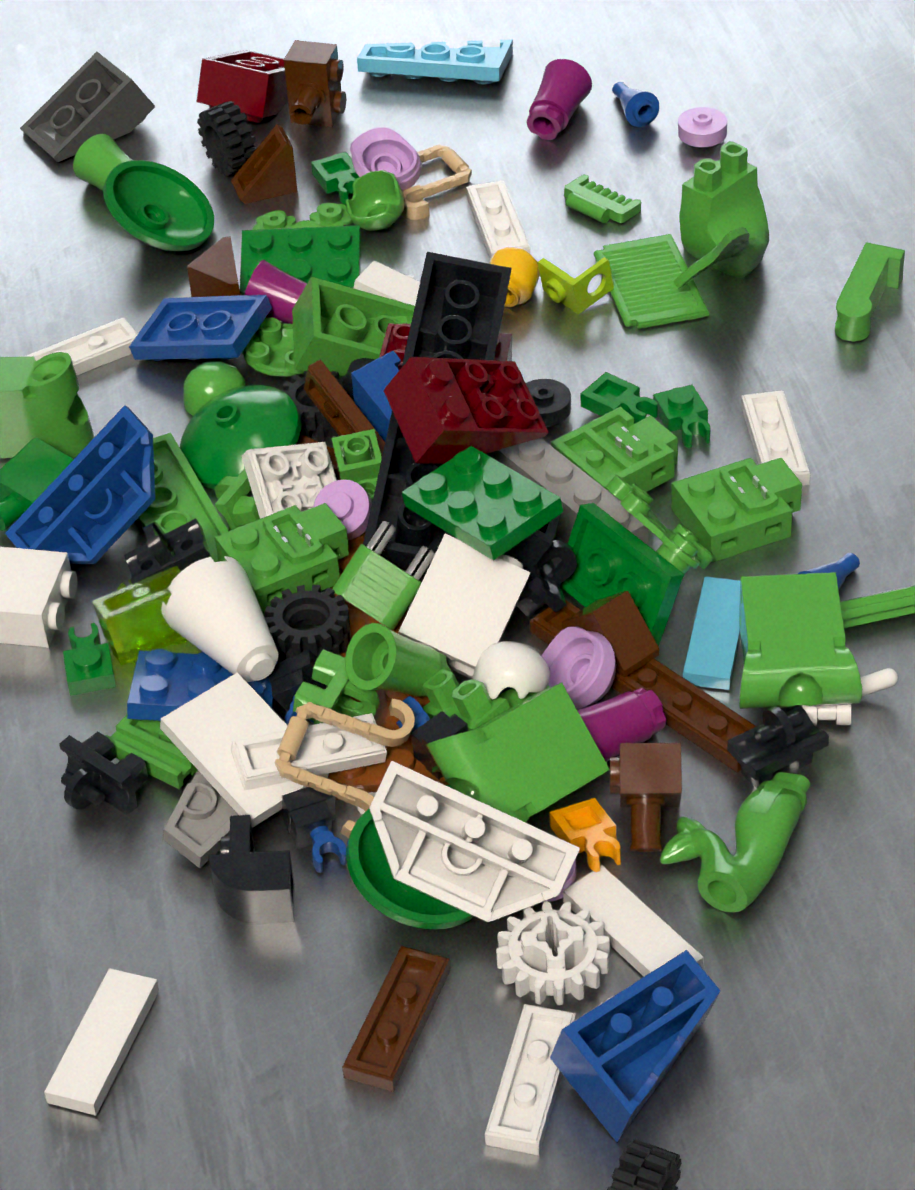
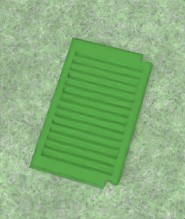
(645, 283)

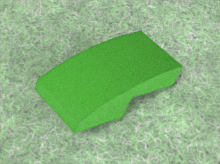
(358, 458)

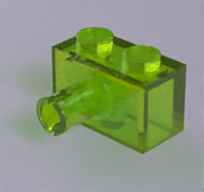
(134, 618)

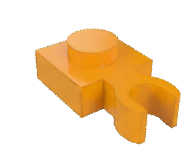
(589, 829)

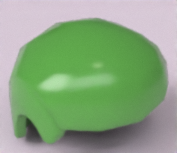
(376, 201)
(208, 382)

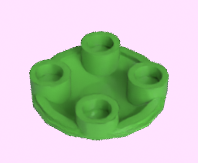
(272, 349)

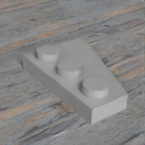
(198, 821)

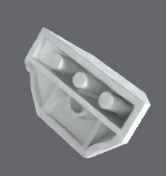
(465, 848)

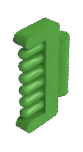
(599, 202)

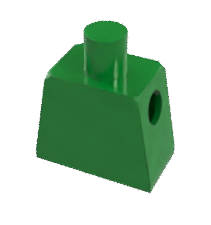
(27, 478)

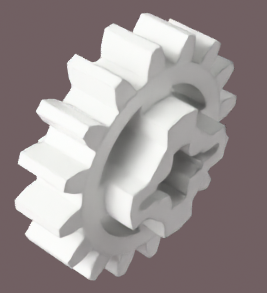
(578, 957)

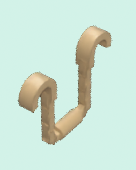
(415, 206)
(295, 734)

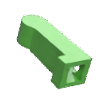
(873, 272)

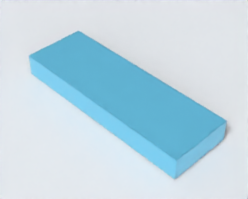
(714, 635)

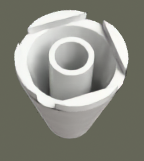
(222, 617)

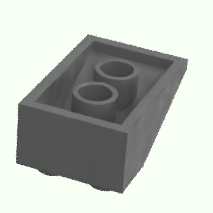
(88, 104)

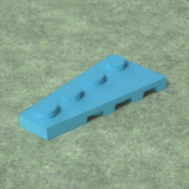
(437, 60)

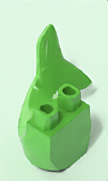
(723, 216)

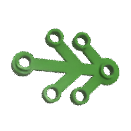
(678, 546)

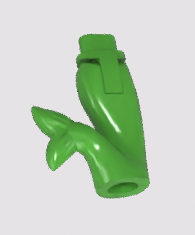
(761, 837)

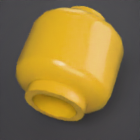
(523, 274)

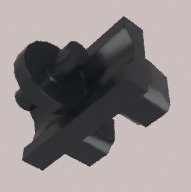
(778, 742)
(95, 779)

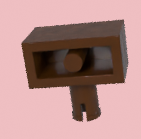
(314, 83)
(647, 779)

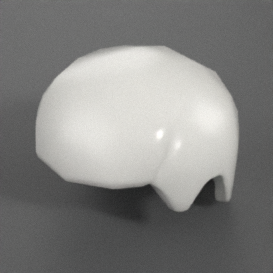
(512, 666)

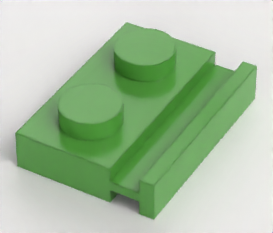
(152, 745)

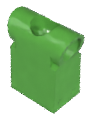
(42, 403)
(795, 643)
(522, 755)

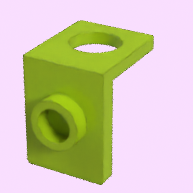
(574, 291)

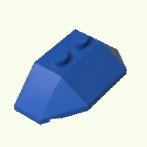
(93, 495)

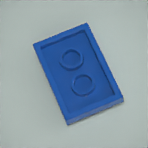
(200, 327)
(171, 679)

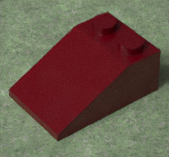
(246, 78)

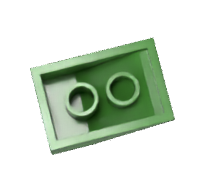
(341, 324)

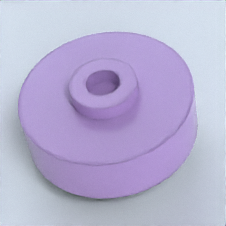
(702, 127)
(348, 503)

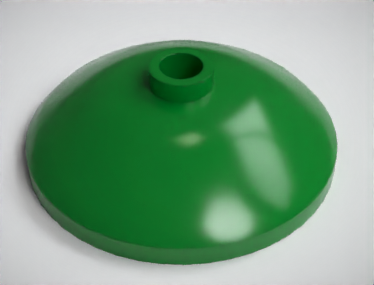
(158, 205)
(236, 423)
(394, 899)

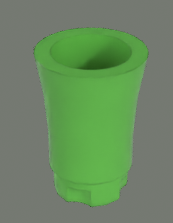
(97, 158)
(390, 662)

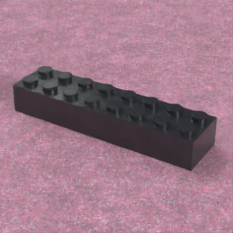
(453, 318)

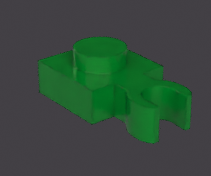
(335, 174)
(613, 392)
(684, 411)
(88, 663)

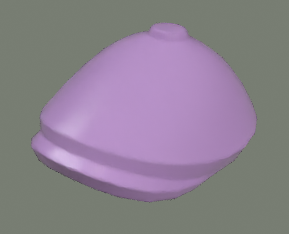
(387, 151)
(582, 663)

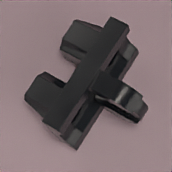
(155, 556)
(545, 579)

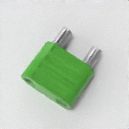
(378, 584)

